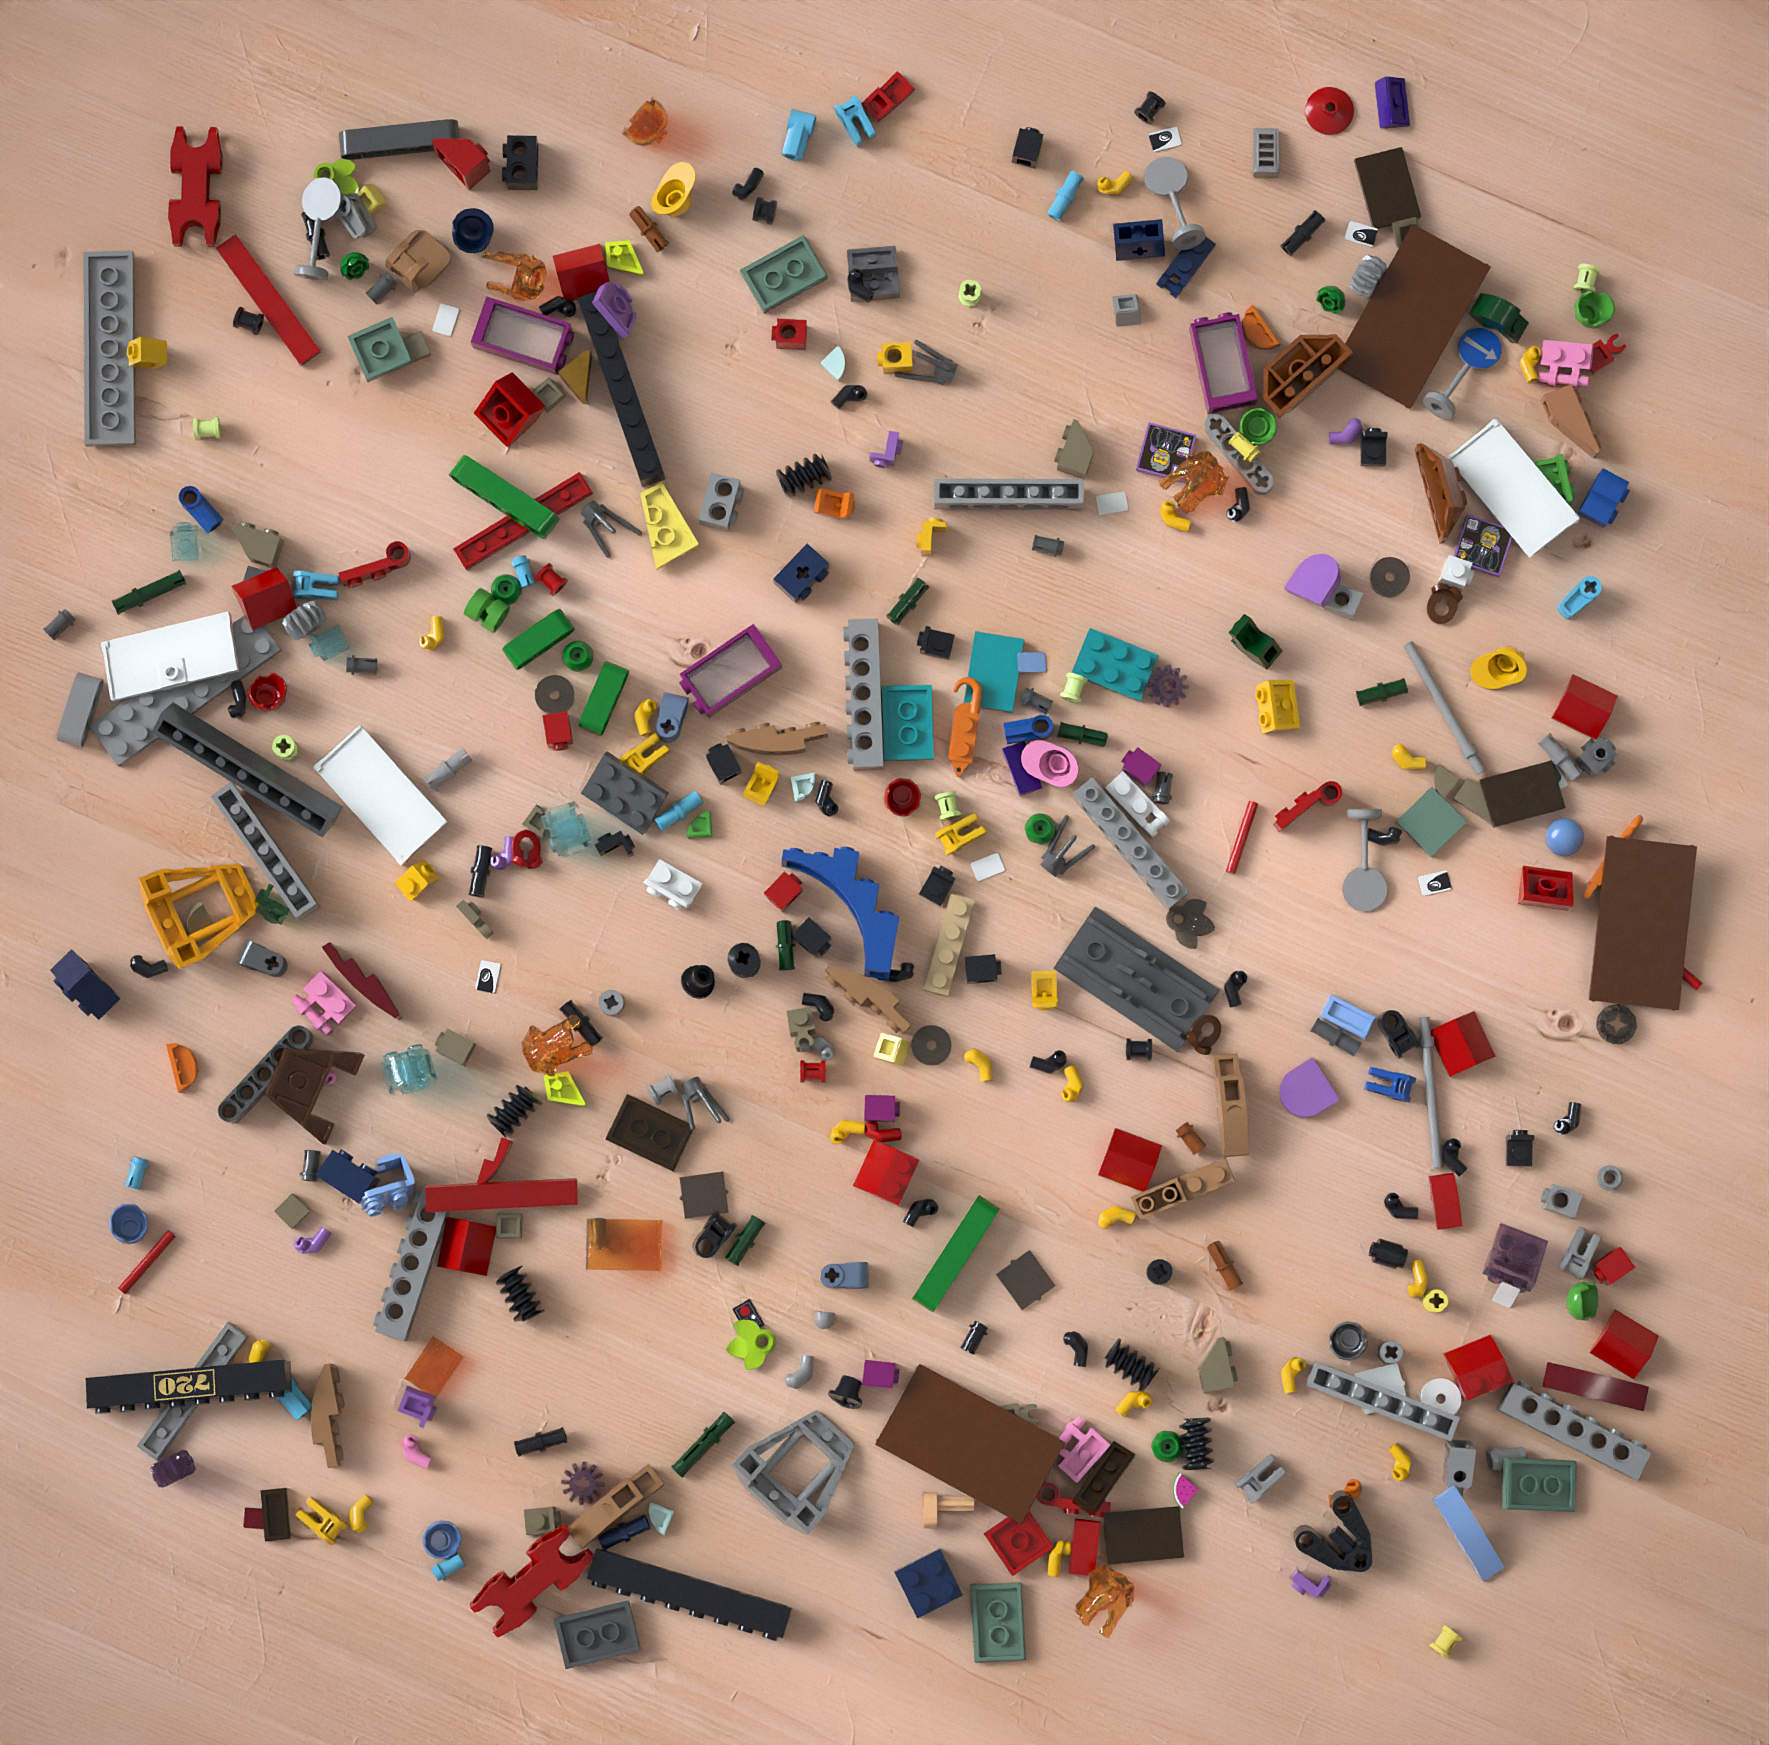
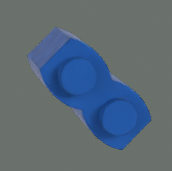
(1603, 498)

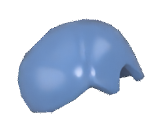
(1564, 837)
(128, 1223)
(441, 1539)

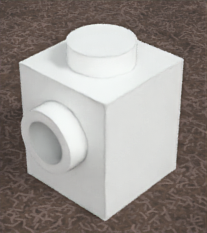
(1456, 573)

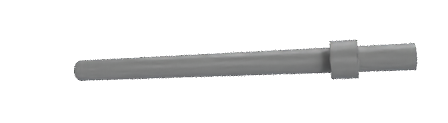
(1468, 750)
(1426, 1043)

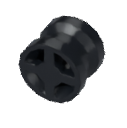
(764, 210)
(1156, 1273)

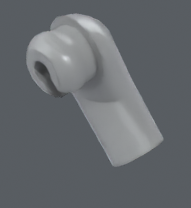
(821, 1046)

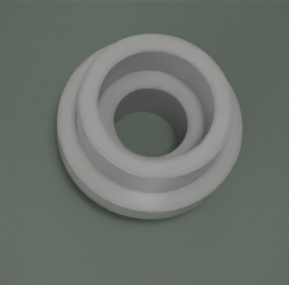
(1617, 1174)

